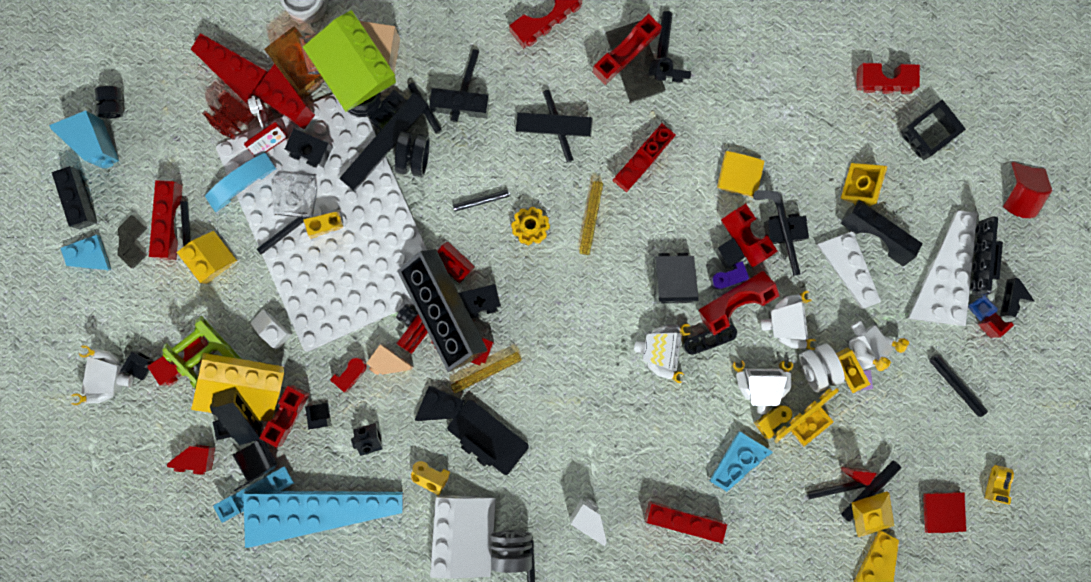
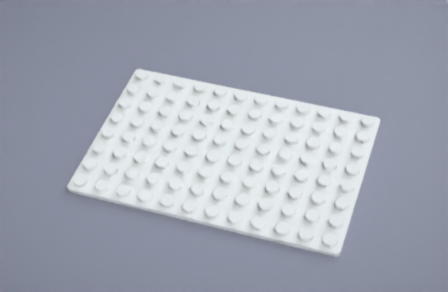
(344, 275)

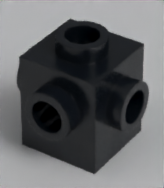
(367, 439)

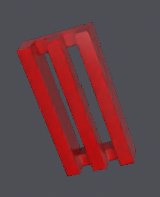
(415, 334)

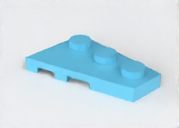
(738, 460)

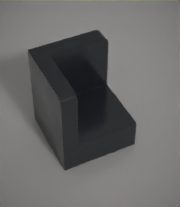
(729, 253)
(137, 365)
(318, 416)

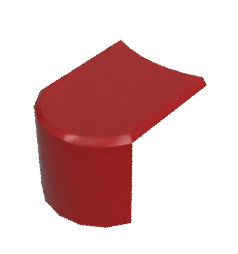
(1030, 191)

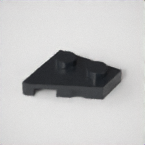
(439, 406)

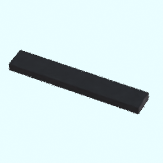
(383, 142)

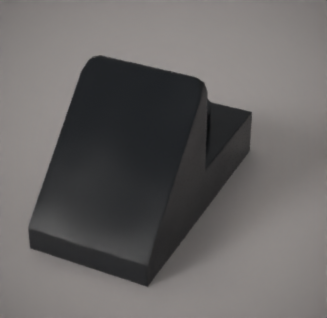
(1013, 294)

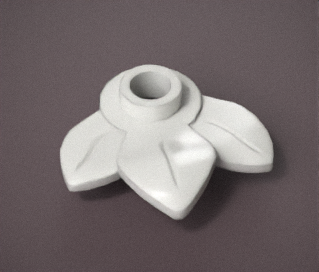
(256, 107)

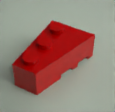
(281, 96)

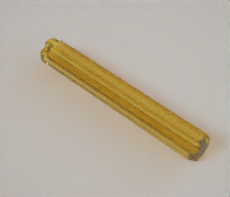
(591, 218)
(485, 372)

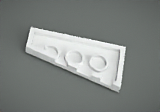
(851, 268)

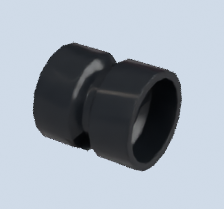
(108, 102)

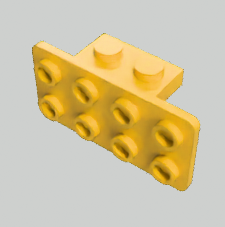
(811, 424)

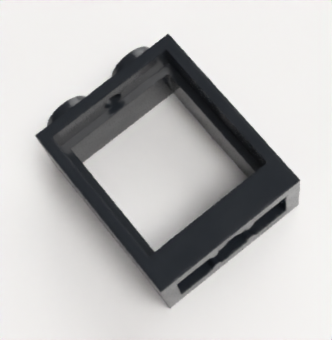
(945, 117)

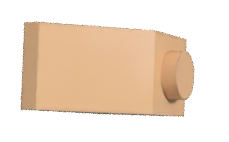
(387, 362)

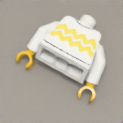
(662, 350)

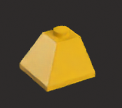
(873, 514)

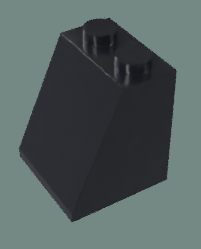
(675, 279)

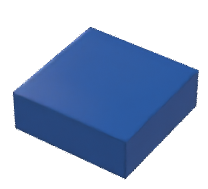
(982, 308)

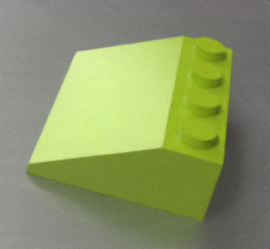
(349, 61)

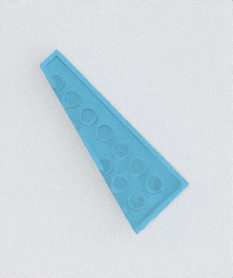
(291, 514)

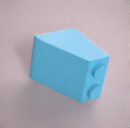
(88, 138)

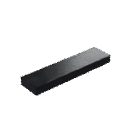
(554, 124)

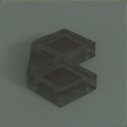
(129, 232)

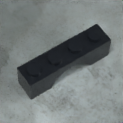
(900, 244)

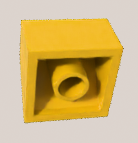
(207, 257)

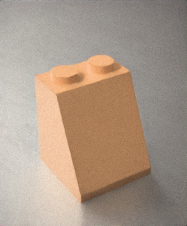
(386, 40)

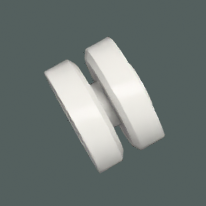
(305, 10)
(821, 367)

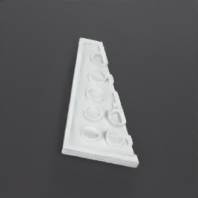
(947, 282)

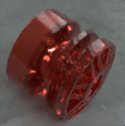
(228, 115)

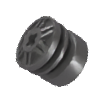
(511, 555)

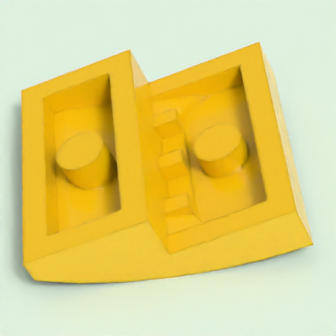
(740, 173)

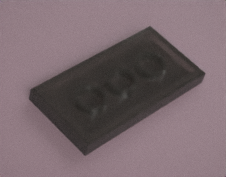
(635, 74)

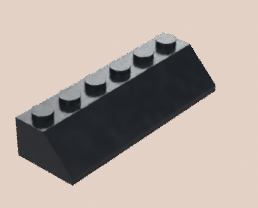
(441, 310)

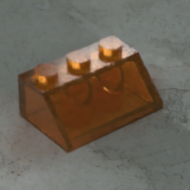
(289, 58)

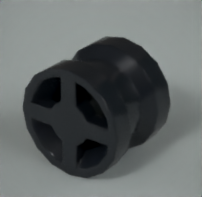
(406, 315)

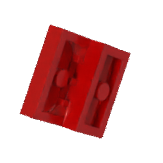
(944, 512)

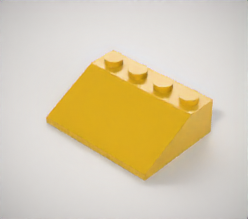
(255, 382)

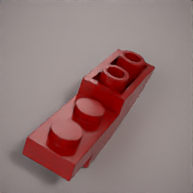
(644, 157)

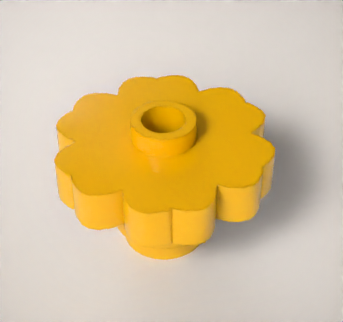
(534, 217)

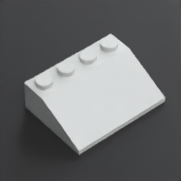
(462, 536)

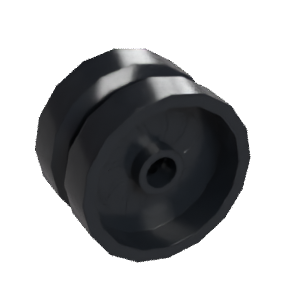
(412, 154)

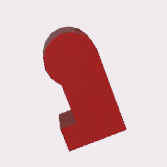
(350, 376)

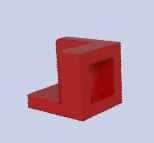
(995, 326)

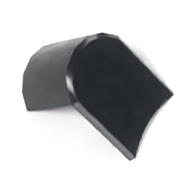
(254, 461)

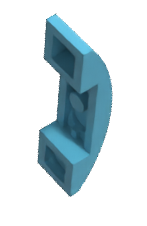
(238, 180)
(235, 504)

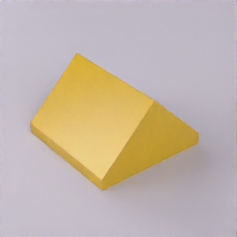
(863, 183)

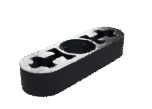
(698, 349)

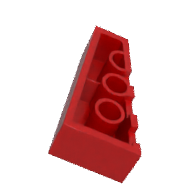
(233, 69)

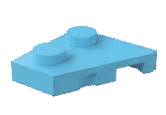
(86, 254)

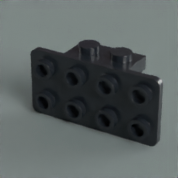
(987, 257)
(487, 438)

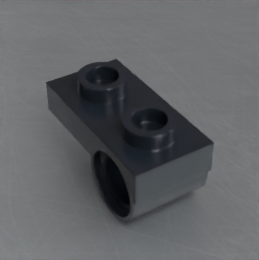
(668, 72)

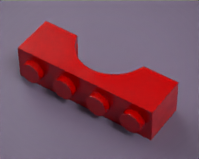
(528, 29)
(623, 54)
(165, 203)
(757, 290)
(684, 522)

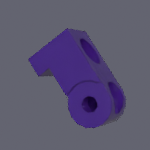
(722, 280)

